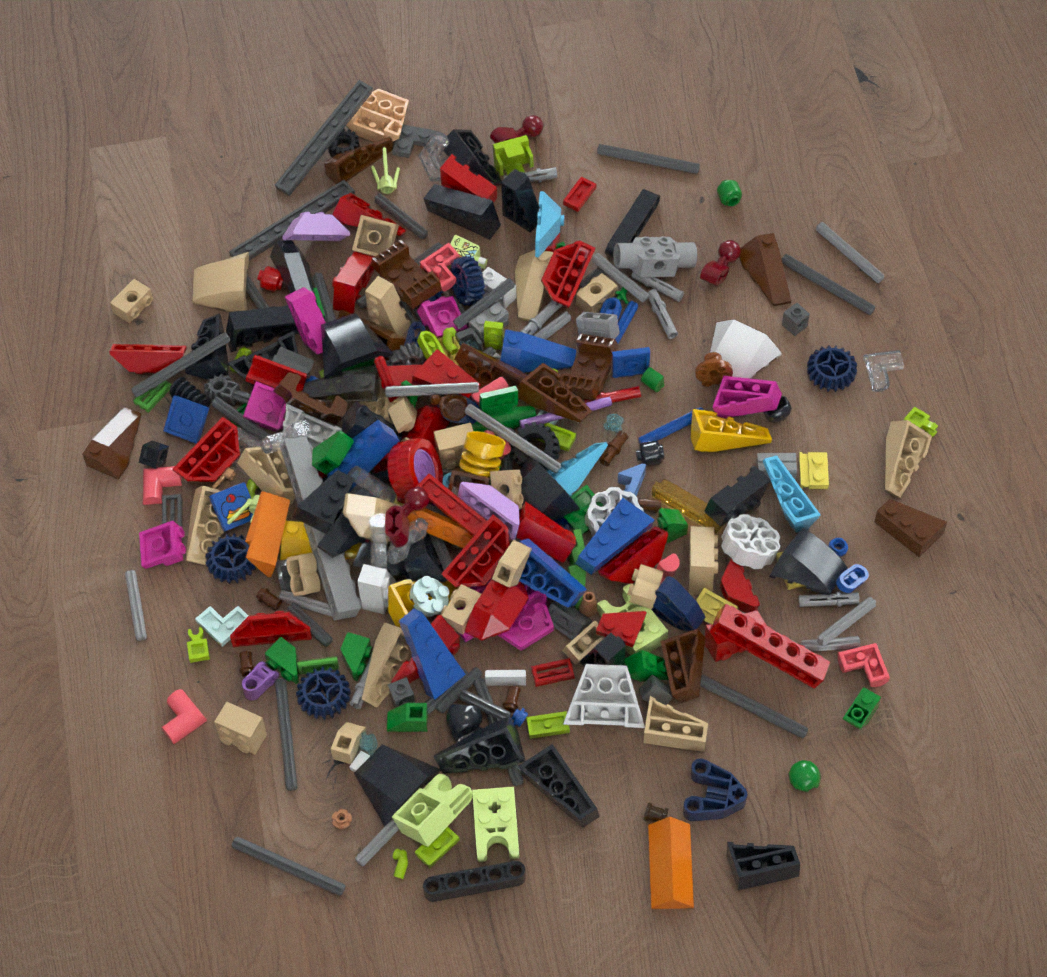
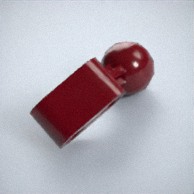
(531, 126)
(716, 272)
(396, 517)

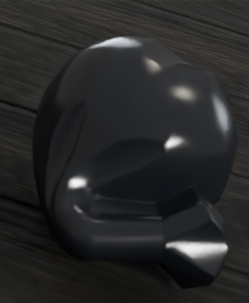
(463, 721)

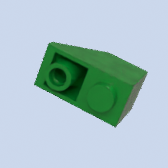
(331, 452)
(672, 522)
(355, 653)
(283, 658)
(644, 664)
(862, 708)
(408, 718)

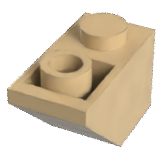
(402, 414)
(512, 564)
(347, 742)

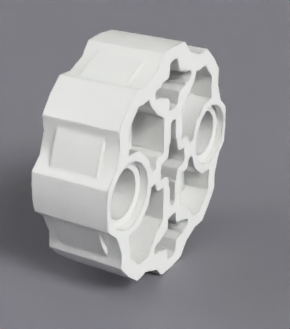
(595, 514)
(750, 541)

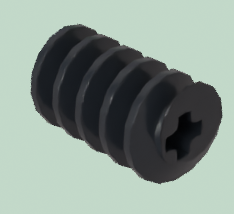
(187, 391)

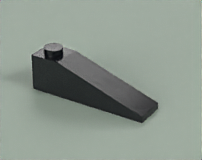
(291, 265)
(341, 534)
(423, 560)

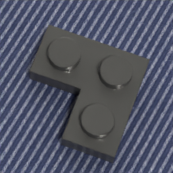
(408, 138)

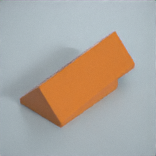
(267, 531)
(670, 864)

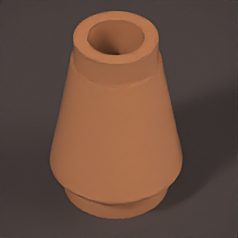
(588, 604)

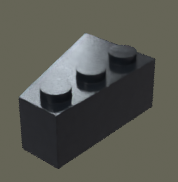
(361, 417)
(739, 498)
(607, 652)
(762, 864)

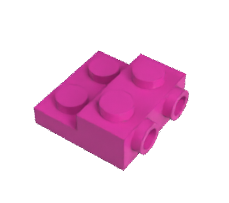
(440, 315)
(265, 407)
(162, 545)

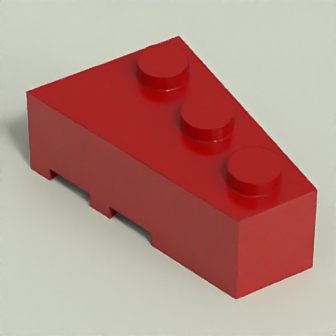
(441, 370)

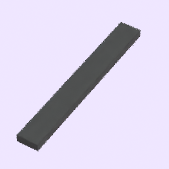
(324, 137)
(275, 232)

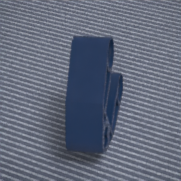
(677, 606)
(720, 793)

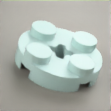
(435, 589)

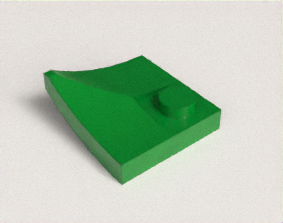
(582, 499)

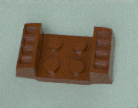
(408, 278)
(590, 366)
(315, 408)

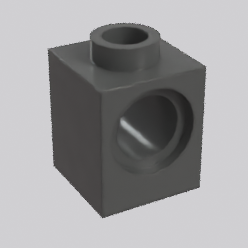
(795, 319)
(401, 692)

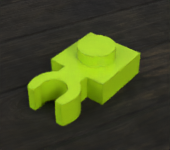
(197, 647)

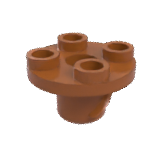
(713, 369)

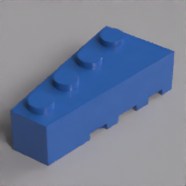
(368, 448)
(616, 533)
(549, 577)
(433, 659)

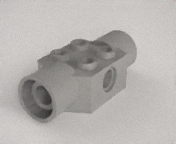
(655, 256)

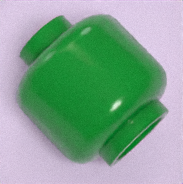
(729, 192)

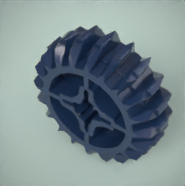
(469, 280)
(833, 363)
(219, 559)
(336, 685)

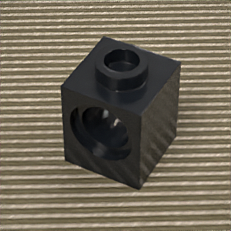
(153, 454)

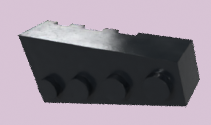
(464, 210)
(259, 325)
(558, 783)

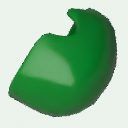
(804, 775)

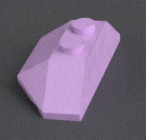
(316, 228)
(489, 501)

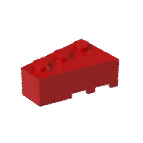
(461, 179)
(351, 280)
(545, 533)
(721, 648)

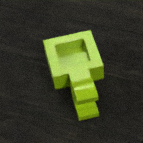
(922, 421)

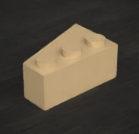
(384, 306)
(702, 559)
(674, 729)

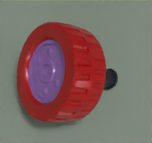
(409, 464)

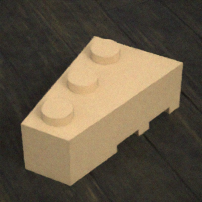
(267, 471)

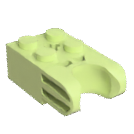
(652, 630)
(432, 809)
(495, 827)

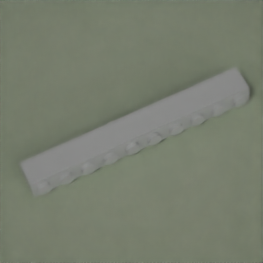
(332, 571)

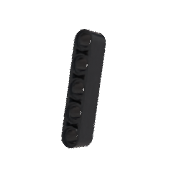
(634, 220)
(466, 888)

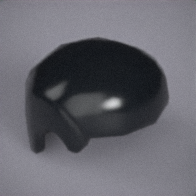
(782, 412)

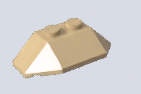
(361, 508)

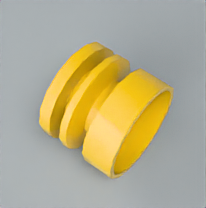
(482, 453)

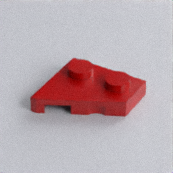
(622, 624)

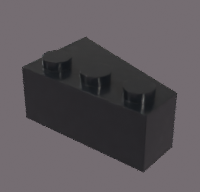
(519, 200)
(325, 502)

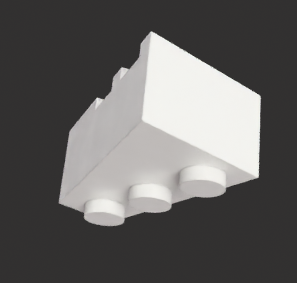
(373, 588)

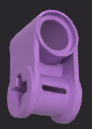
(260, 677)

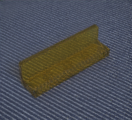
(684, 502)

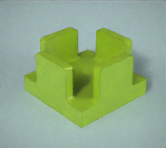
(512, 155)

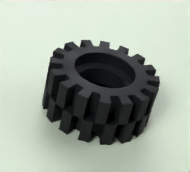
(344, 137)

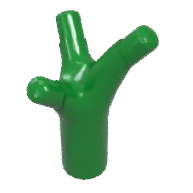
(622, 295)

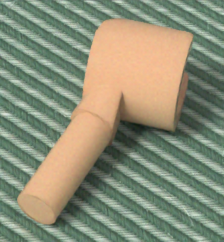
(228, 474)

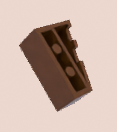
(910, 526)
(684, 664)

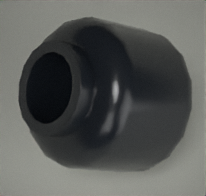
(650, 453)

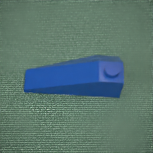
(529, 352)

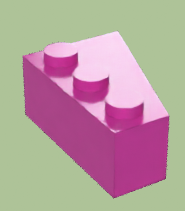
(307, 318)
(745, 396)

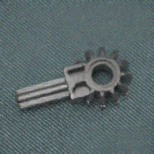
(406, 356)
(226, 390)

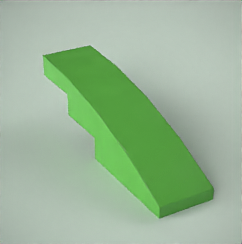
(574, 570)

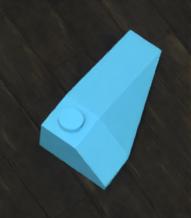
(548, 223)
(576, 469)
(792, 499)

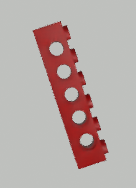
(770, 646)

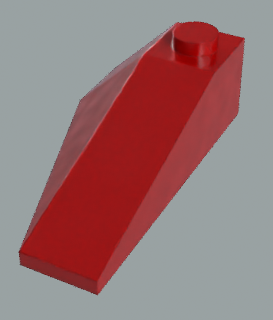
(352, 207)
(449, 638)

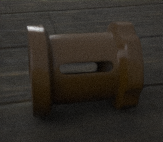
(655, 813)

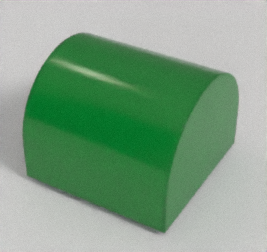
(653, 379)

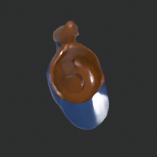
(453, 407)

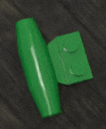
(502, 407)

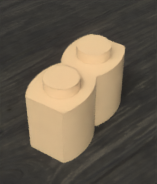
(303, 574)
(646, 583)

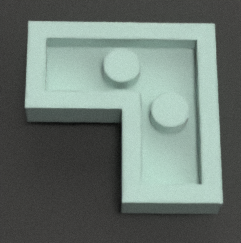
(219, 627)

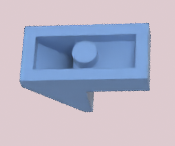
(632, 478)

